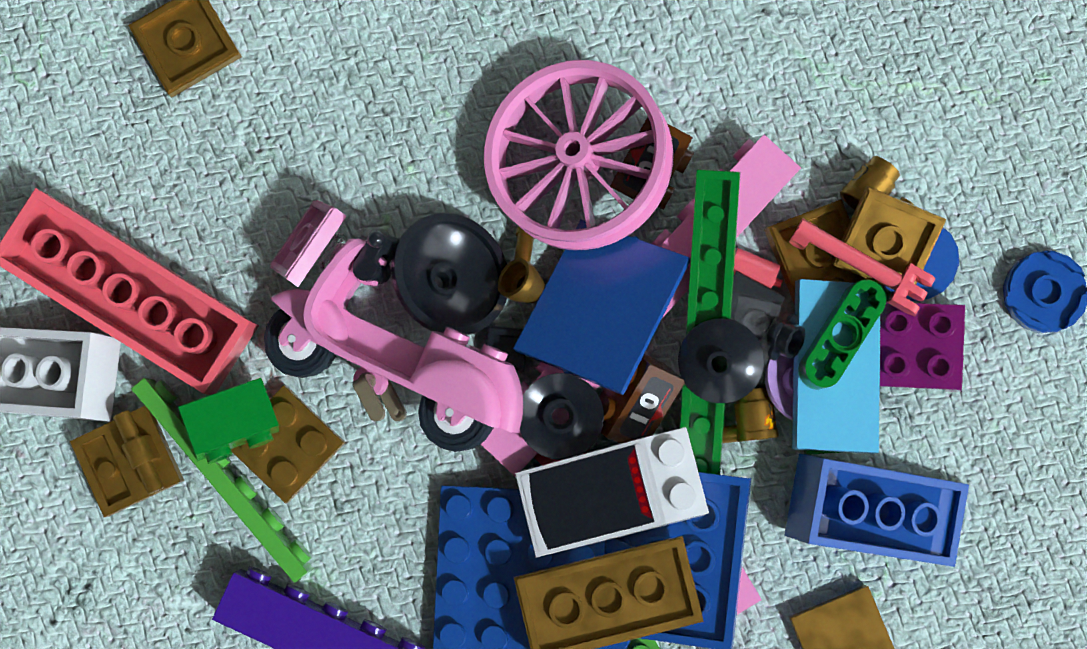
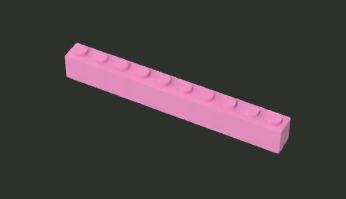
(763, 174)

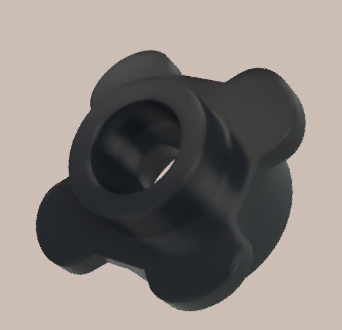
(785, 338)

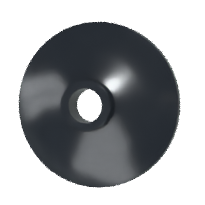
(726, 339)
(584, 420)

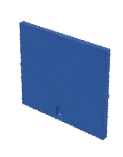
(602, 310)

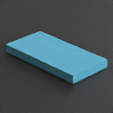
(848, 412)

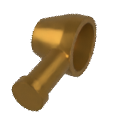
(519, 278)

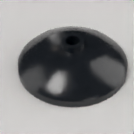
(464, 260)

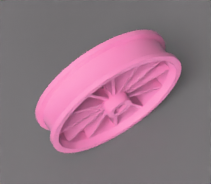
(578, 154)

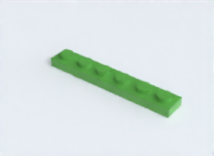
(236, 491)

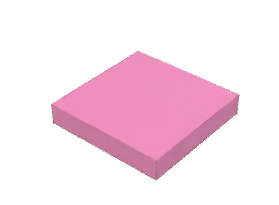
(307, 241)

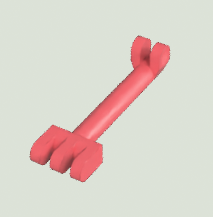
(902, 284)

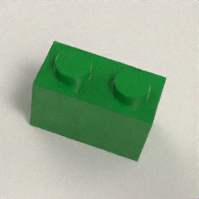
(230, 420)

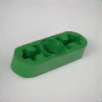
(836, 366)

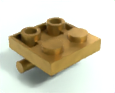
(126, 460)

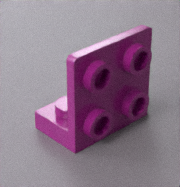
(923, 348)

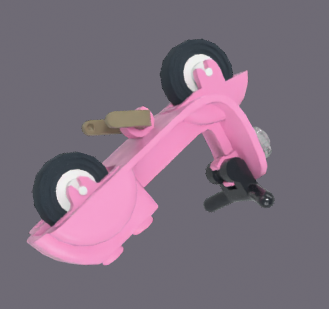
(461, 387)

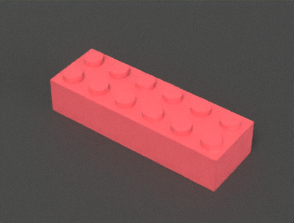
(125, 292)

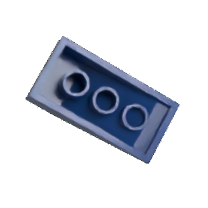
(876, 510)

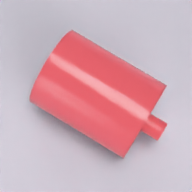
(757, 268)

